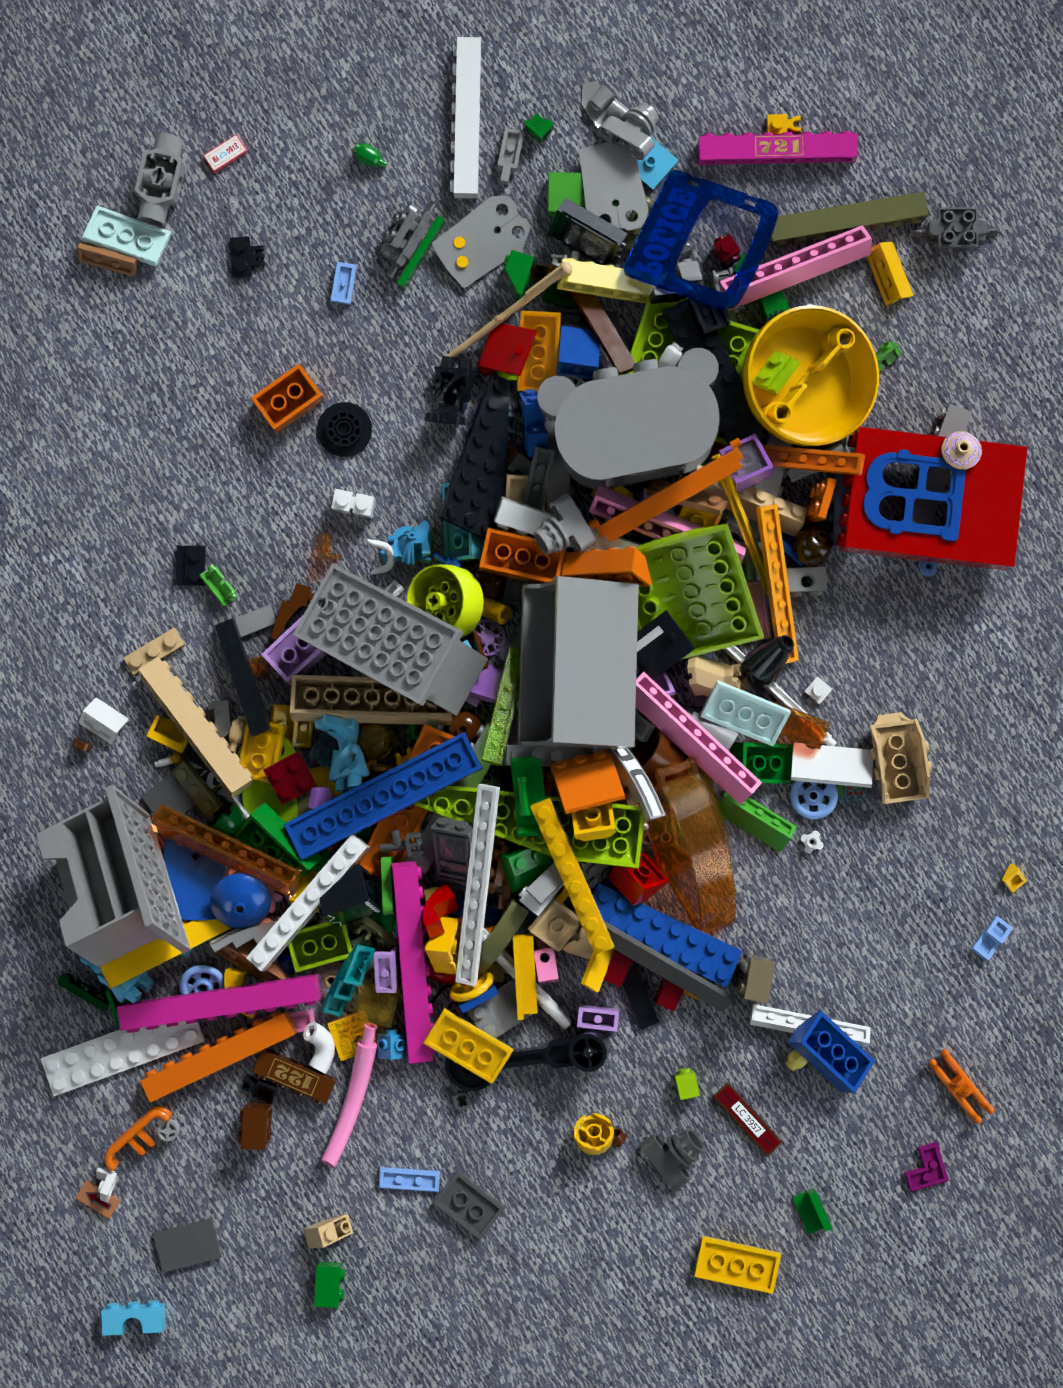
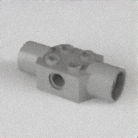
(160, 179)

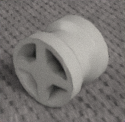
(166, 1133)

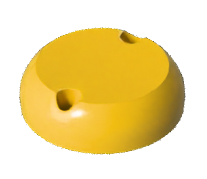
(830, 387)

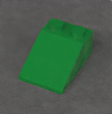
(765, 761)

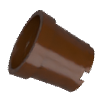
(659, 753)

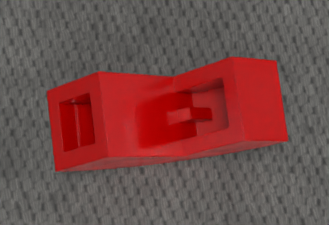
(437, 906)

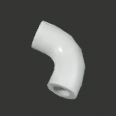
(324, 1046)

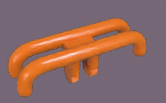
(960, 1086)
(136, 1129)

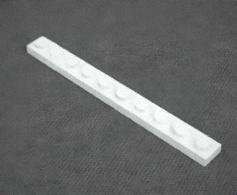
(477, 884)

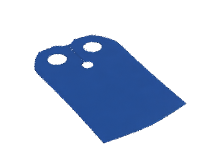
(191, 880)

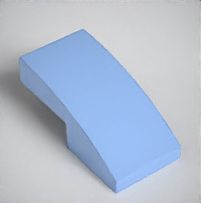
(991, 938)

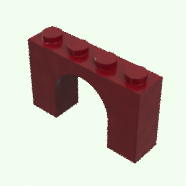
(667, 993)

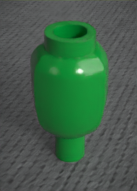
(369, 155)

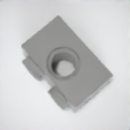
(817, 579)

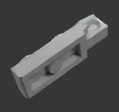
(510, 153)

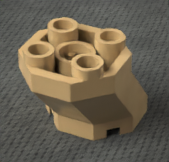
(707, 671)

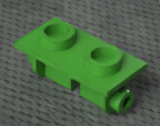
(888, 353)
(222, 590)

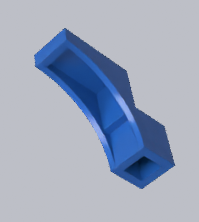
(534, 422)

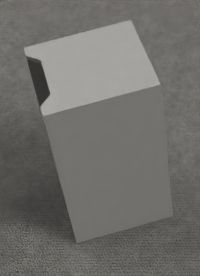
(578, 664)

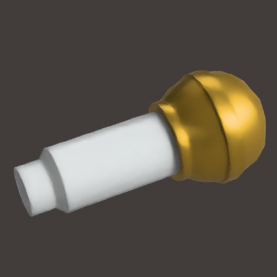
(175, 758)

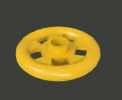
(470, 992)

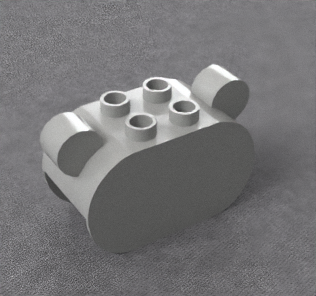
(635, 422)

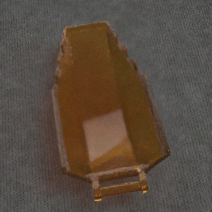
(694, 846)

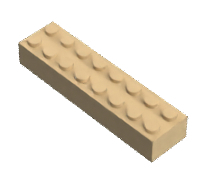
(359, 699)

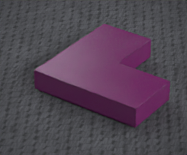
(932, 1171)

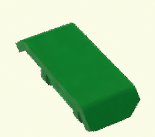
(528, 790)

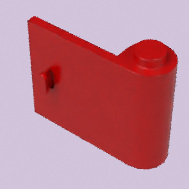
(506, 350)

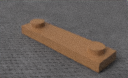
(700, 501)

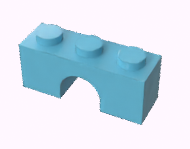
(150, 1315)

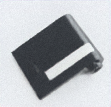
(661, 645)

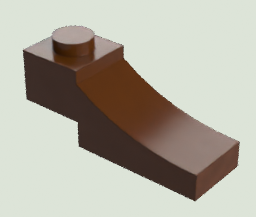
(301, 598)

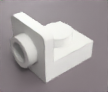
(107, 1184)

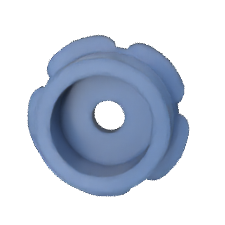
(925, 571)

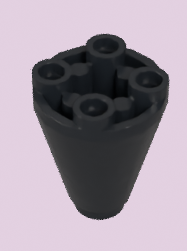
(768, 660)

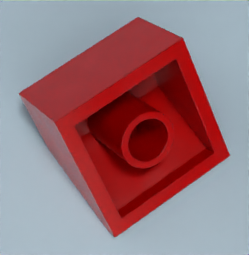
(640, 882)

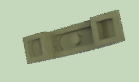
(501, 934)

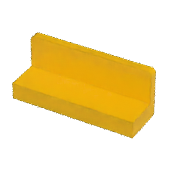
(889, 273)

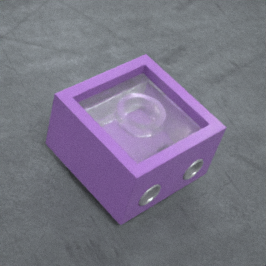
(755, 464)

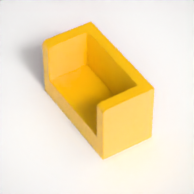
(167, 733)

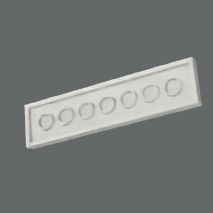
(115, 1054)

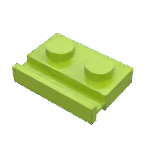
(775, 372)

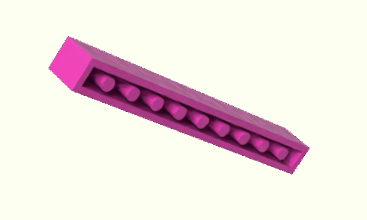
(412, 960)
(219, 1002)

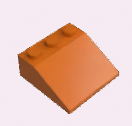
(586, 781)

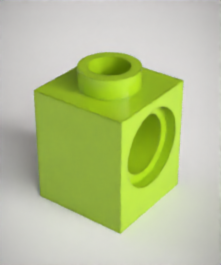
(686, 1083)

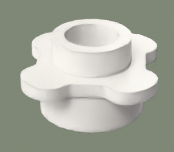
(813, 836)

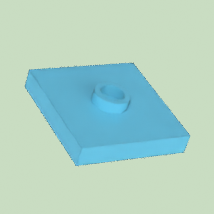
(656, 166)

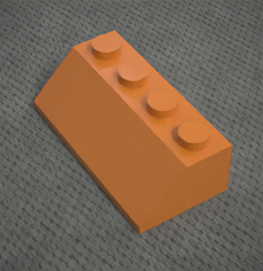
(519, 558)
(608, 565)

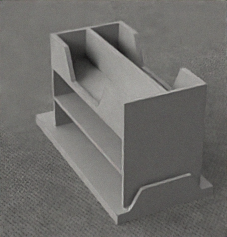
(390, 641)
(113, 880)

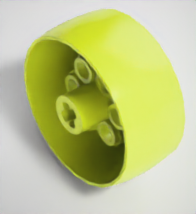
(429, 595)

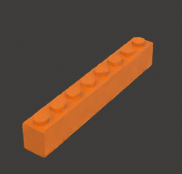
(218, 1056)

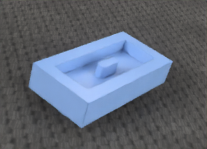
(343, 283)

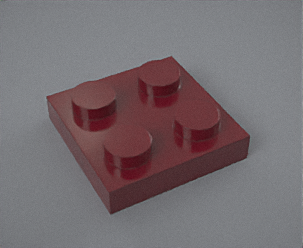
(290, 777)

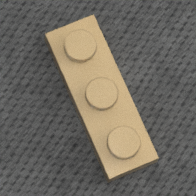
(158, 647)

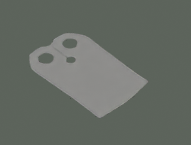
(609, 176)
(482, 245)

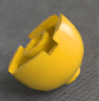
(593, 1134)

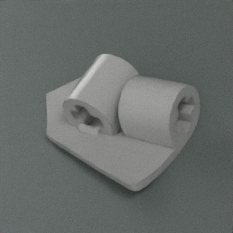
(601, 103)

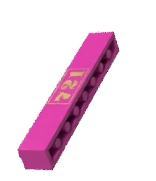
(777, 148)

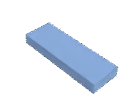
(409, 1179)

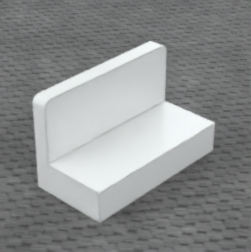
(102, 720)

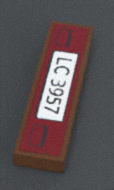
(747, 1118)

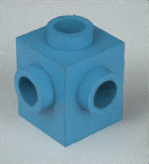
(391, 1045)

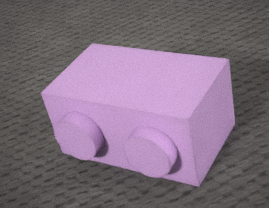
(597, 1018)

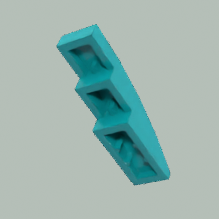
(347, 979)

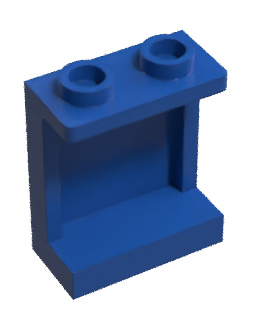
(577, 353)

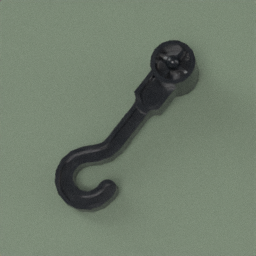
(584, 1051)

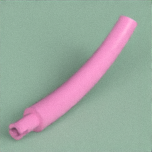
(354, 1097)

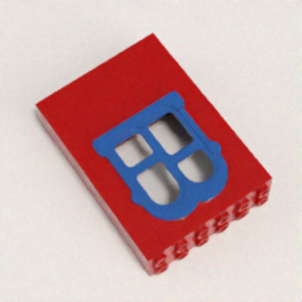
(980, 511)

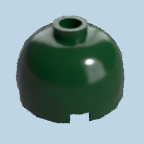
(228, 819)

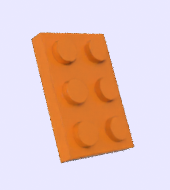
(820, 500)

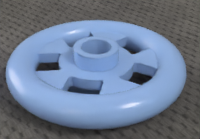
(823, 809)
(195, 972)

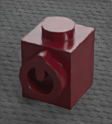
(726, 250)

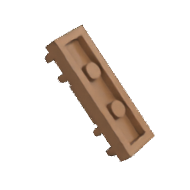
(107, 259)

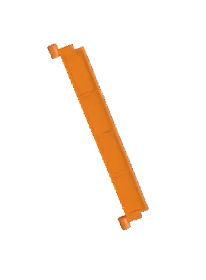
(671, 495)

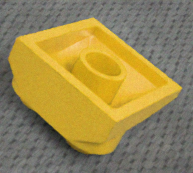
(594, 822)

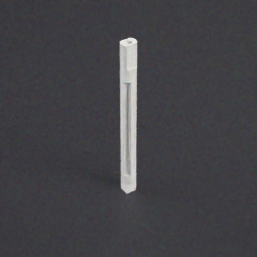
(543, 998)

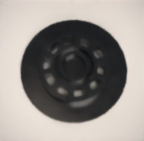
(344, 429)

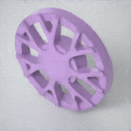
(488, 637)

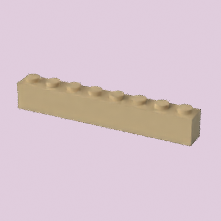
(195, 727)

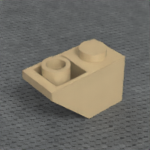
(328, 1231)

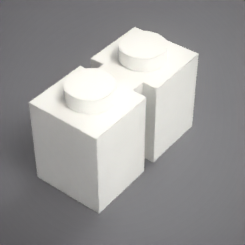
(361, 504)

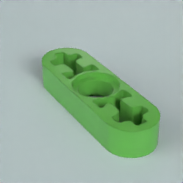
(387, 886)

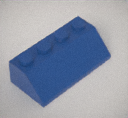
(831, 1052)

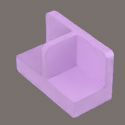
(387, 971)

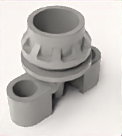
(634, 129)
(554, 534)

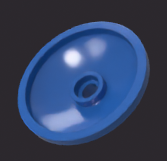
(242, 891)

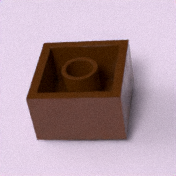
(256, 1126)

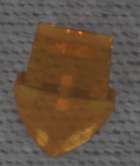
(323, 548)
(260, 666)

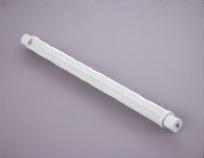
(775, 690)

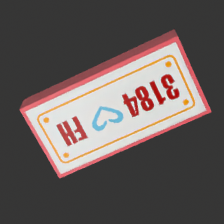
(225, 153)

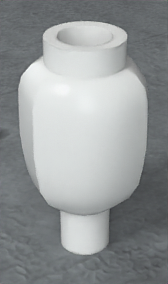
(671, 355)

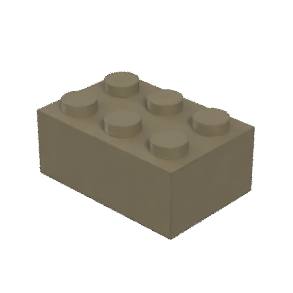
(755, 978)

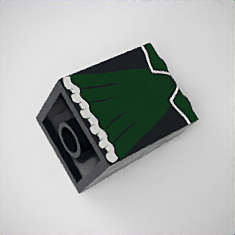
(350, 898)

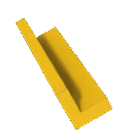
(525, 975)

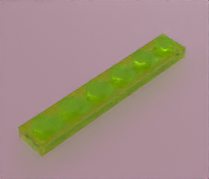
(503, 709)

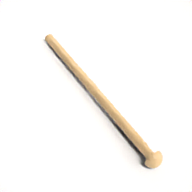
(564, 268)

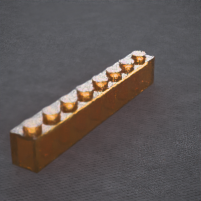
(226, 850)

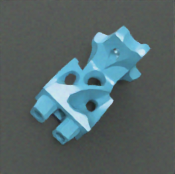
(348, 763)
(126, 990)

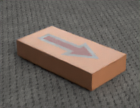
(91, 1197)

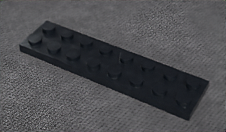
(734, 412)

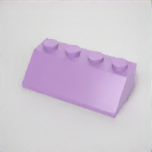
(292, 655)

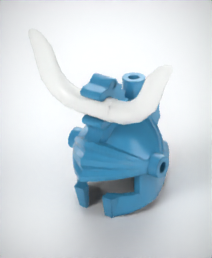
(407, 546)

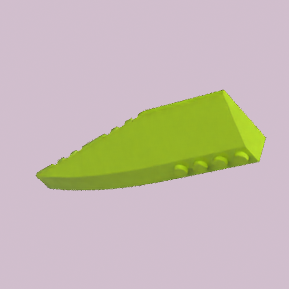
(618, 850)

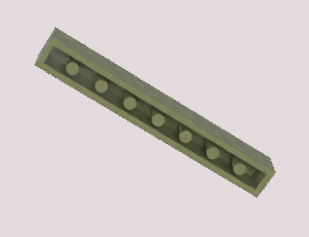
(840, 219)

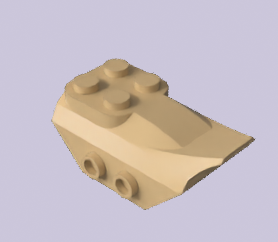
(900, 759)

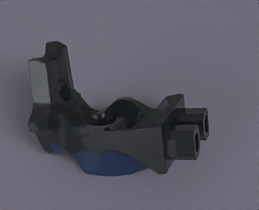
(459, 386)

